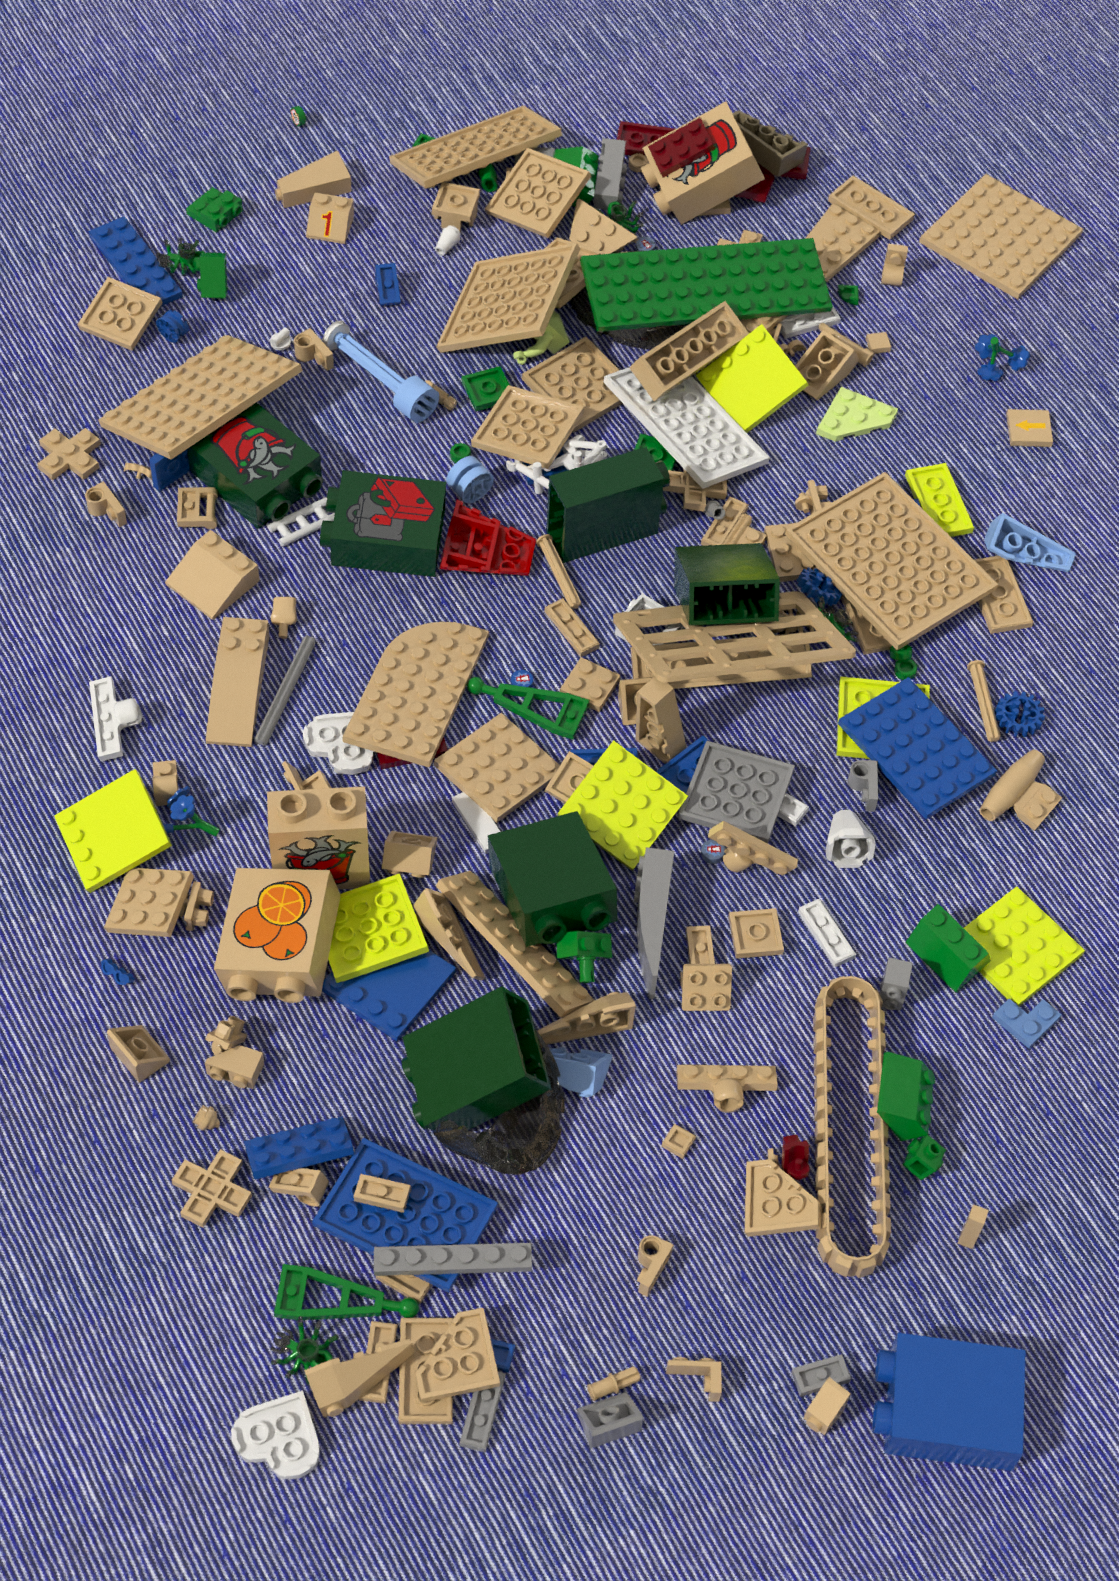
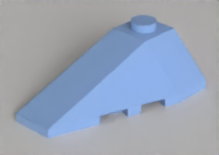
(1024, 545)
(582, 1071)

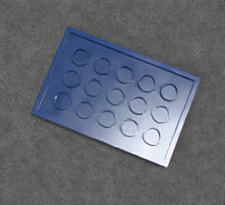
(917, 748)
(435, 1212)

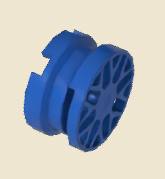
(172, 326)

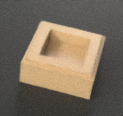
(878, 342)
(678, 1141)

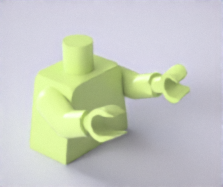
(553, 339)

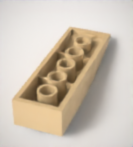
(688, 351)
(237, 681)

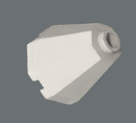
(849, 841)

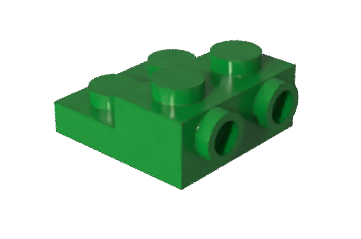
(215, 208)

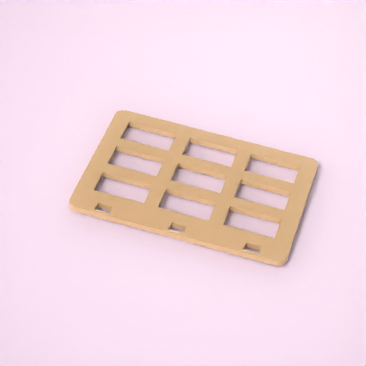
(631, 621)

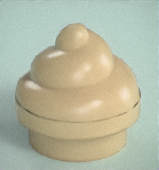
(206, 1118)

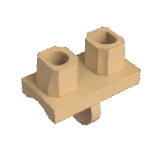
(811, 498)
(193, 914)
(227, 1035)

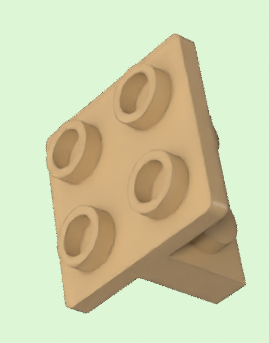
(706, 987)

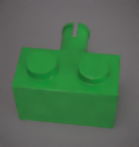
(213, 275)
(586, 949)

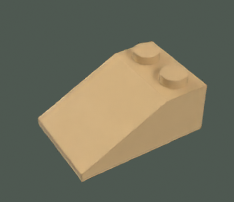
(826, 364)

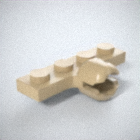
(747, 850)
(727, 1082)

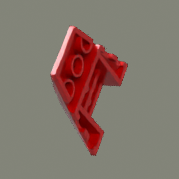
(485, 545)

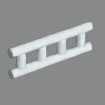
(299, 516)

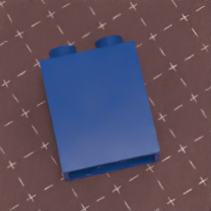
(951, 1401)

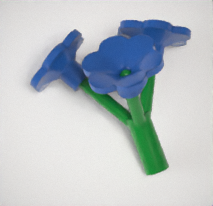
(989, 347)
(183, 808)

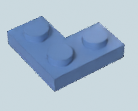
(1027, 1027)

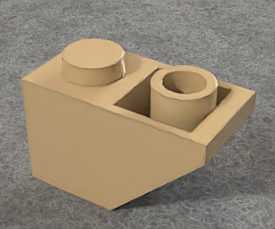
(237, 1066)

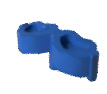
(119, 974)

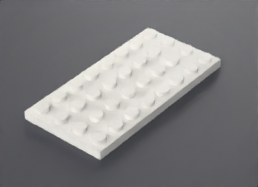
(691, 428)

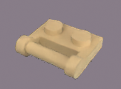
(189, 507)

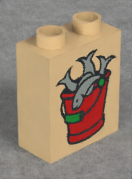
(711, 177)
(321, 832)

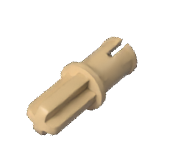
(613, 1383)

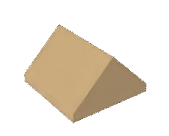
(628, 698)
(137, 1050)

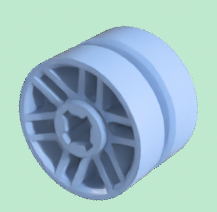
(470, 479)

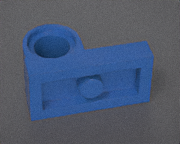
(387, 284)

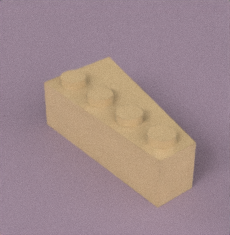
(659, 720)

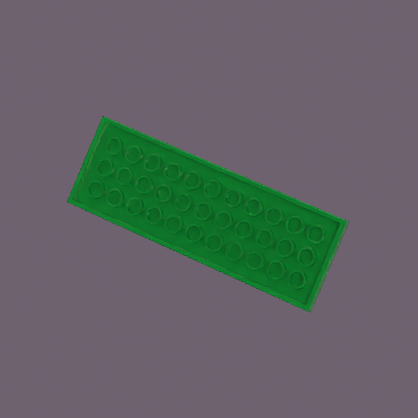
(686, 283)

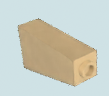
(322, 176)

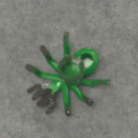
(618, 214)
(186, 256)
(839, 619)
(307, 1349)

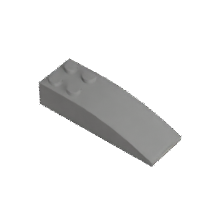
(652, 900)

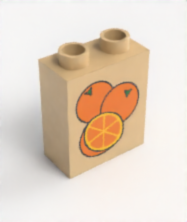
(277, 933)

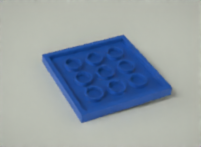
(394, 994)

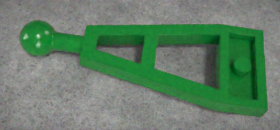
(567, 720)
(293, 1288)

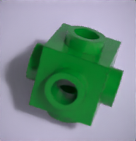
(924, 1157)

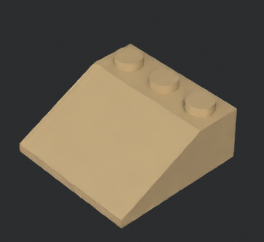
(213, 575)

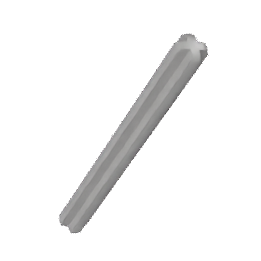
(285, 690)

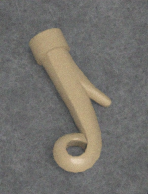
(864, 355)

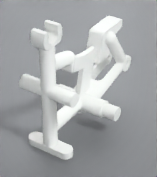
(571, 459)

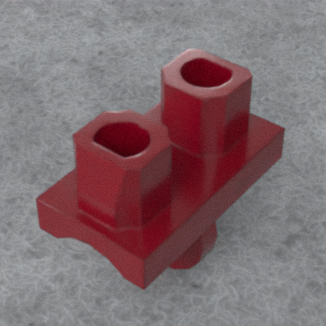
(795, 1157)

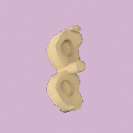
(792, 347)
(140, 468)

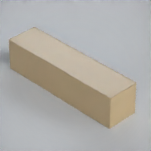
(972, 1226)

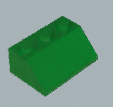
(584, 159)
(947, 948)
(905, 1096)

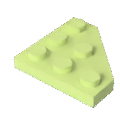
(854, 415)

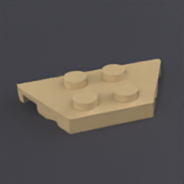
(598, 231)

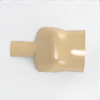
(284, 614)

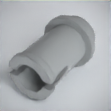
(714, 510)

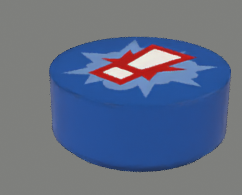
(522, 678)

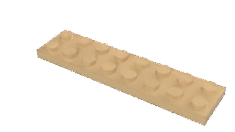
(640, 669)
(498, 927)

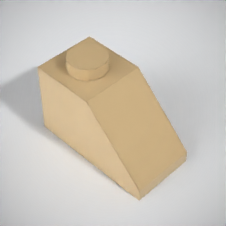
(826, 1406)

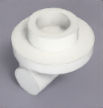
(281, 340)

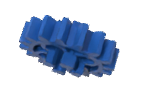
(811, 579)
(1012, 704)

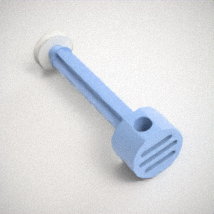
(411, 397)

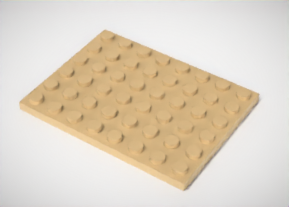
(199, 396)
(891, 560)

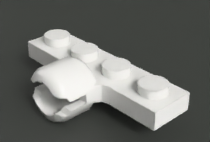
(111, 717)

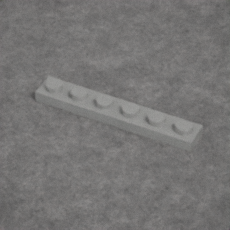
(452, 1259)

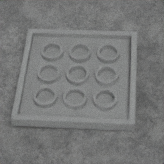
(737, 790)

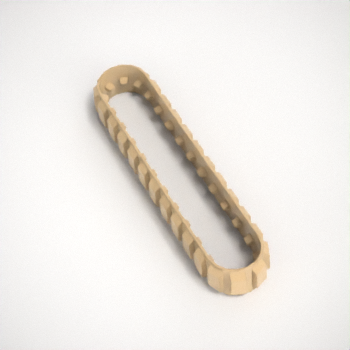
(864, 993)

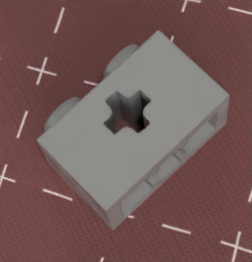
(895, 983)

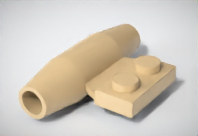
(1019, 790)

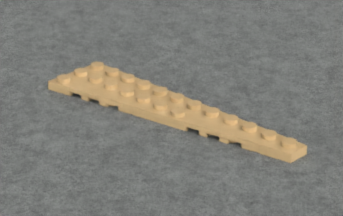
(838, 241)

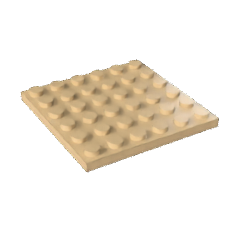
(1001, 236)
(508, 298)

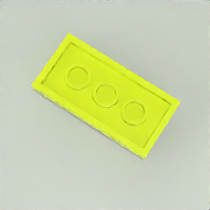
(940, 498)

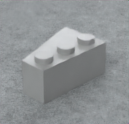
(610, 173)

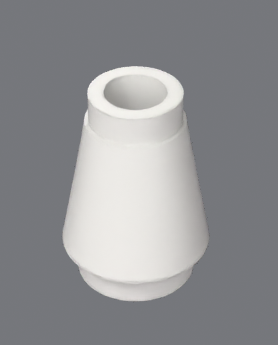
(449, 238)

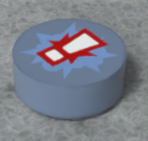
(645, 244)
(712, 852)

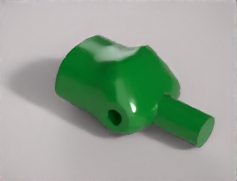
(488, 178)

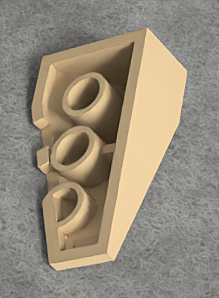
(439, 919)
(599, 1017)
(341, 1384)

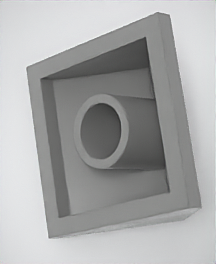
(610, 1419)

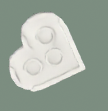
(325, 739)
(280, 1435)

